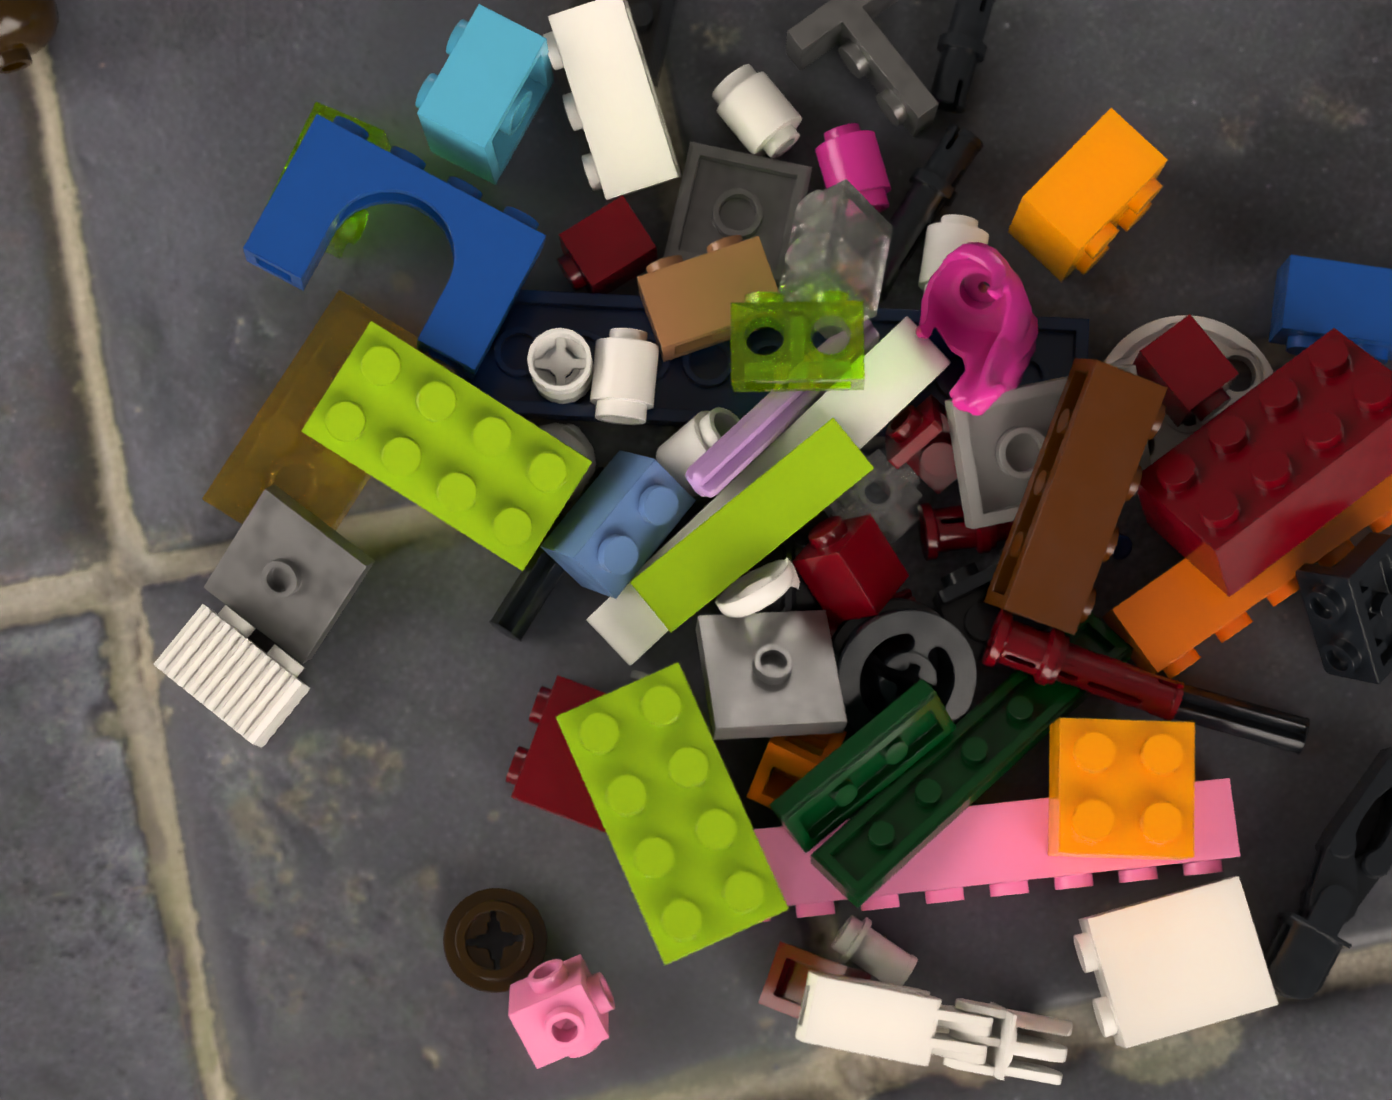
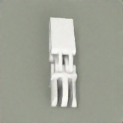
(902, 1025)

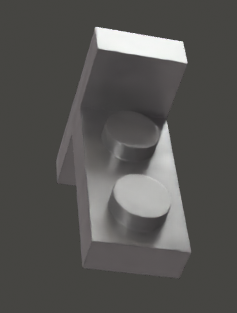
(865, 53)

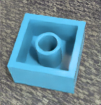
(485, 93)

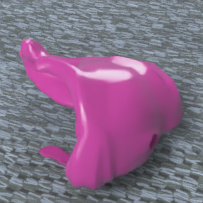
(980, 323)

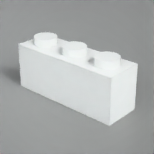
(612, 98)

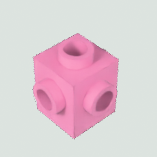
(561, 1010)

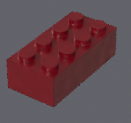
(1275, 463)

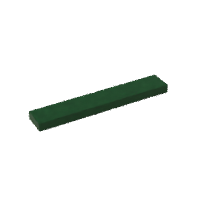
(953, 773)

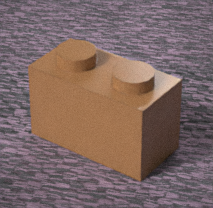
(692, 297)

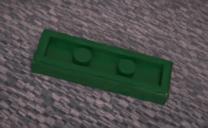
(863, 766)

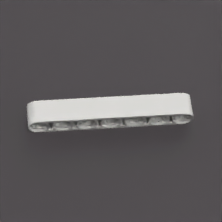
(893, 377)

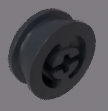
(916, 633)

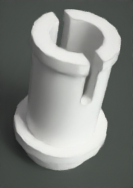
(873, 952)

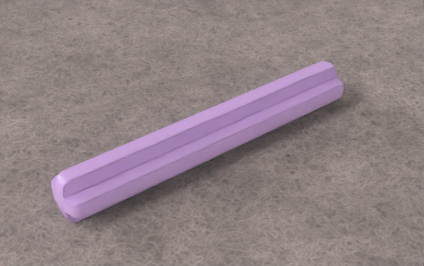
(761, 426)

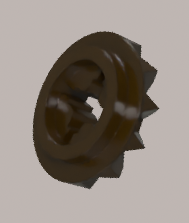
(472, 918)

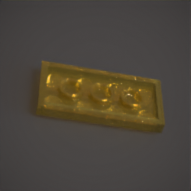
(276, 448)

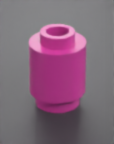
(855, 157)

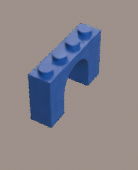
(343, 173)

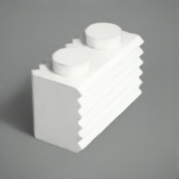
(234, 675)

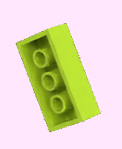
(446, 445)
(672, 813)

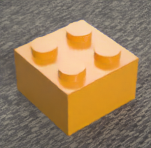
(1086, 195)
(1121, 789)

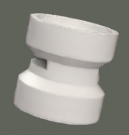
(559, 353)

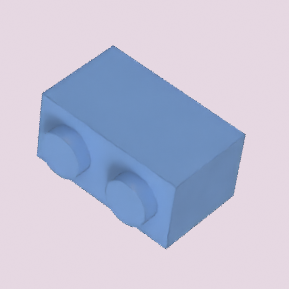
(618, 523)

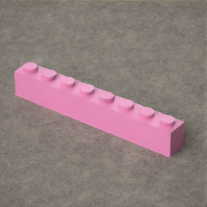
(1000, 848)

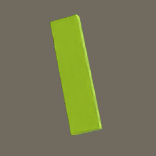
(752, 525)

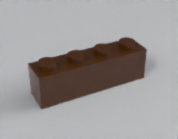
(1077, 495)

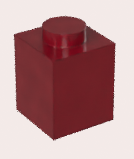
(606, 249)
(1190, 369)
(850, 567)

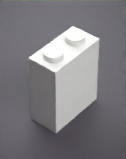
(1175, 963)

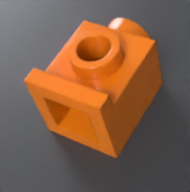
(788, 761)

